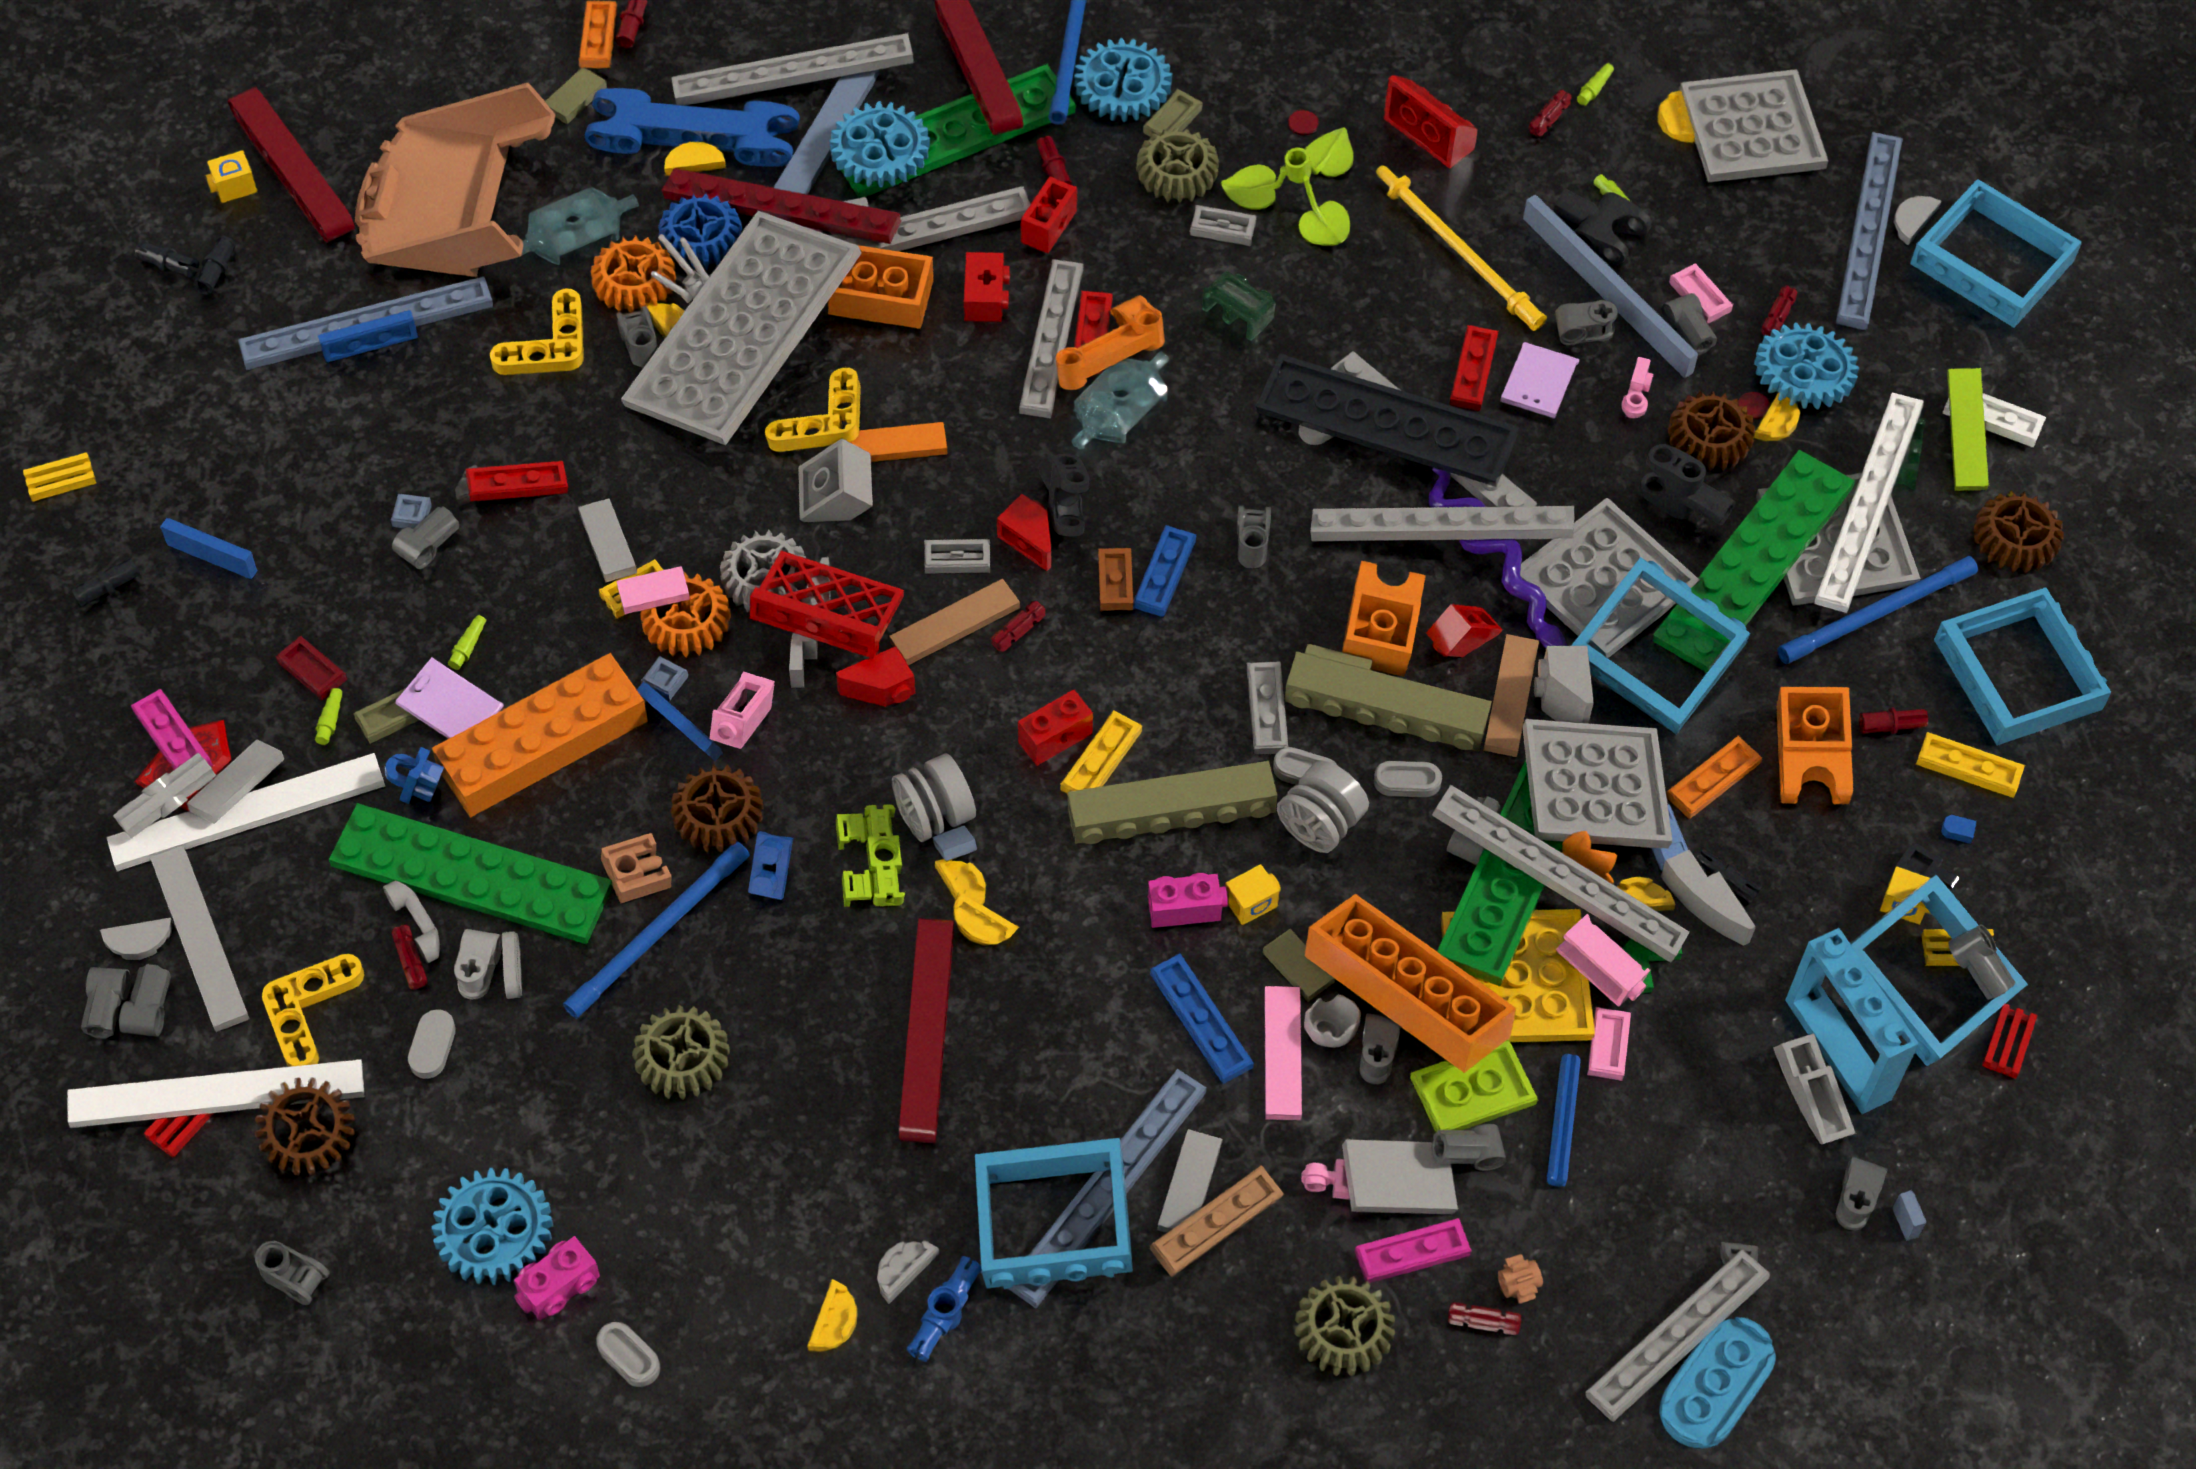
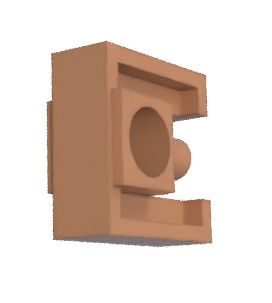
(624, 857)

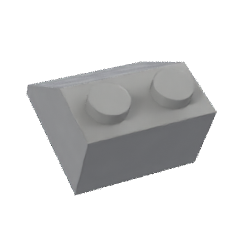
(835, 484)
(1565, 684)

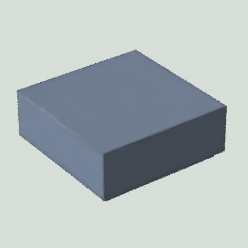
(410, 511)
(665, 677)
(955, 843)
(1909, 1215)

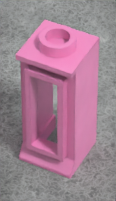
(736, 727)
(1603, 962)

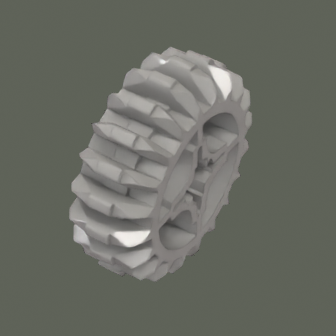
(758, 557)

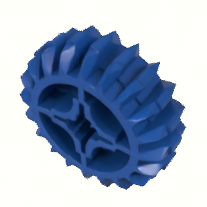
(717, 223)

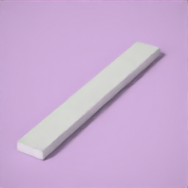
(1869, 503)
(251, 811)
(204, 1093)

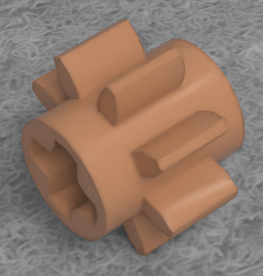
(1520, 1278)

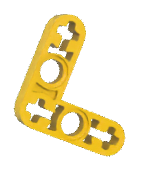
(559, 344)
(828, 424)
(297, 998)

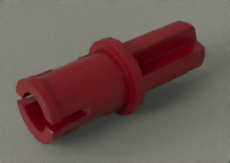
(631, 20)
(1053, 163)
(1892, 720)

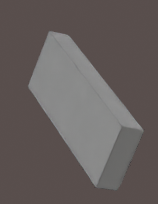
(607, 540)
(1267, 707)
(235, 781)
(1190, 1179)

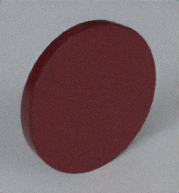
(1303, 122)
(1756, 404)

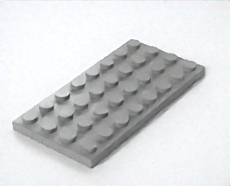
(741, 327)

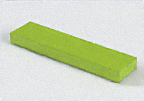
(1967, 429)

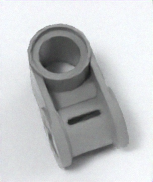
(477, 962)

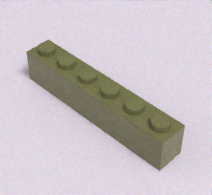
(1387, 701)
(1172, 802)

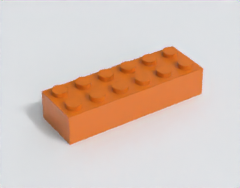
(540, 734)
(1410, 982)

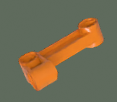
(1138, 330)

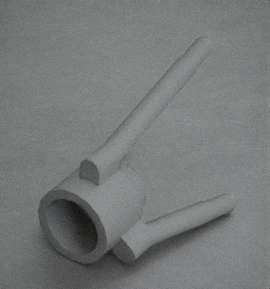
(694, 280)

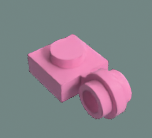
(1635, 403)
(1317, 1178)

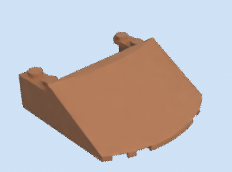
(439, 183)

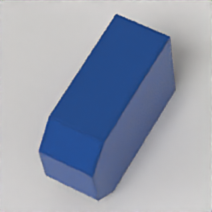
(1959, 828)

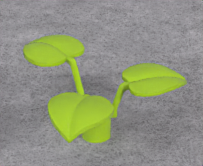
(1331, 156)

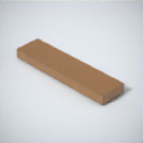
(955, 621)
(1511, 695)
(1216, 1221)

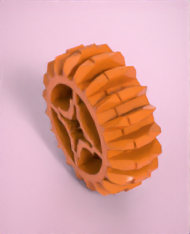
(624, 274)
(682, 626)

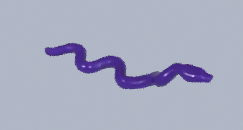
(1546, 633)

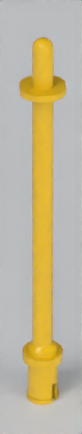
(1518, 302)

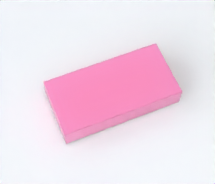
(1695, 281)
(653, 590)
(1609, 1044)

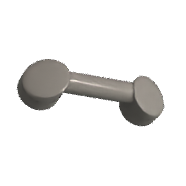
(401, 896)

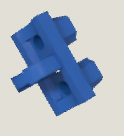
(422, 777)
(770, 851)

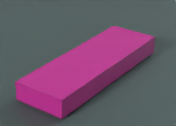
(168, 729)
(1412, 1251)

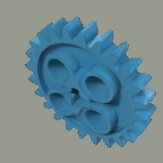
(1143, 85)
(873, 137)
(1806, 365)
(475, 1201)

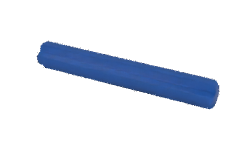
(1563, 1120)

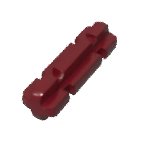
(1549, 113)
(1779, 310)
(1018, 626)
(409, 957)
(1484, 1318)

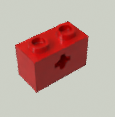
(1048, 214)
(984, 287)
(1055, 727)

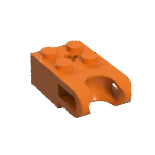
(1383, 620)
(1814, 741)

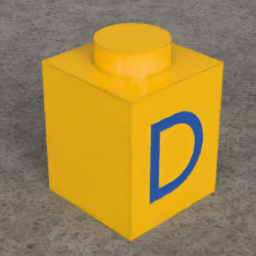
(231, 177)
(1900, 886)
(1252, 894)

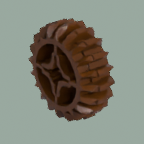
(1726, 443)
(2018, 532)
(697, 804)
(297, 1139)

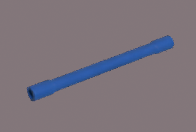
(1060, 99)
(1807, 643)
(591, 990)

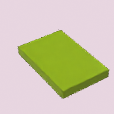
(1479, 1095)

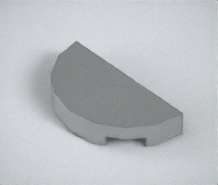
(1913, 216)
(138, 939)
(902, 1265)

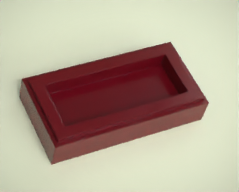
(311, 667)

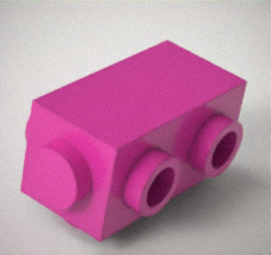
(1186, 900)
(556, 1278)

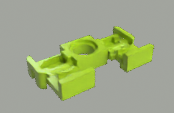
(882, 876)

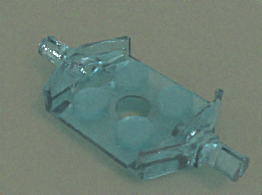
(553, 235)
(1111, 416)

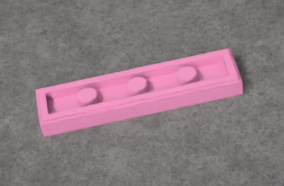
(1282, 1053)

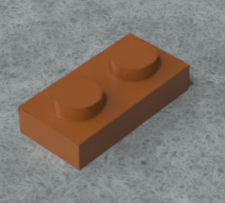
(1115, 579)

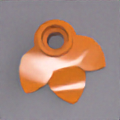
(1579, 849)

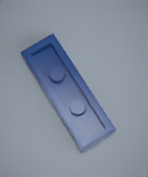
(368, 336)
(209, 548)
(1164, 571)
(680, 721)

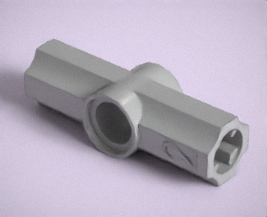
(164, 795)

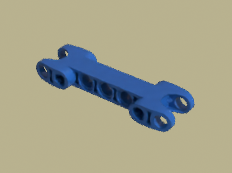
(743, 132)

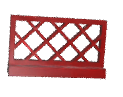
(817, 620)

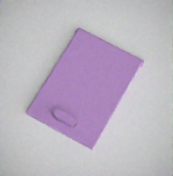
(1539, 380)
(446, 700)

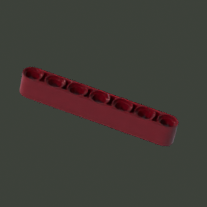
(979, 65)
(291, 164)
(926, 1031)

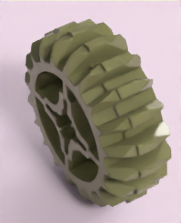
(1178, 156)
(671, 1035)
(1368, 1311)

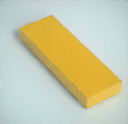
(1102, 754)
(1970, 764)

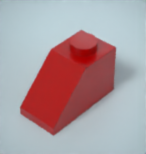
(1027, 530)
(1462, 630)
(878, 680)

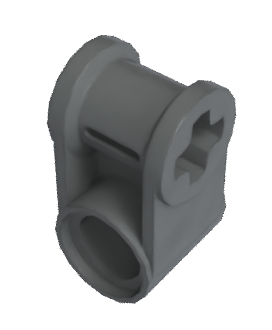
(1583, 323)
(638, 334)
(1253, 535)
(1379, 1045)
(1860, 1190)
(295, 1276)

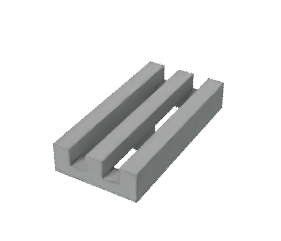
(1222, 229)
(957, 560)

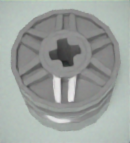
(926, 800)
(1323, 806)

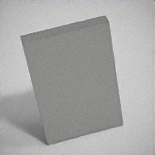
(1397, 1178)

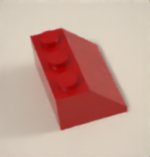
(1428, 121)

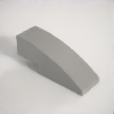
(1707, 897)
(1814, 1088)

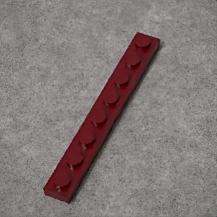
(787, 205)

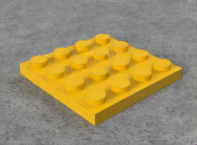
(1542, 985)

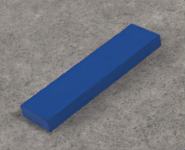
(1201, 1018)

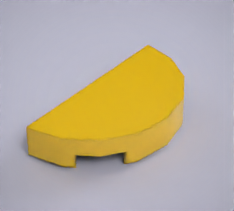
(1675, 118)
(694, 158)
(664, 316)
(1778, 421)
(963, 878)
(1648, 893)
(980, 923)
(835, 1319)

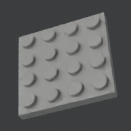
(1753, 126)
(1886, 567)
(1586, 570)
(1597, 783)

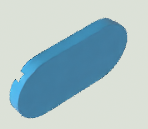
(1717, 1383)

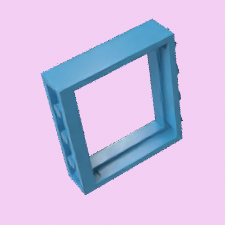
(1973, 283)
(1632, 688)
(1980, 690)
(1955, 921)
(1864, 1081)
(1051, 1162)

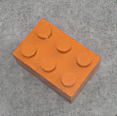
(885, 288)

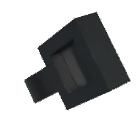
(1927, 864)

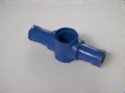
(936, 1323)

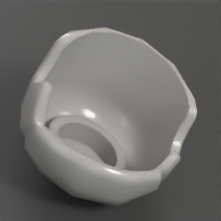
(1333, 1021)

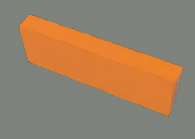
(598, 34)
(903, 441)
(1713, 777)

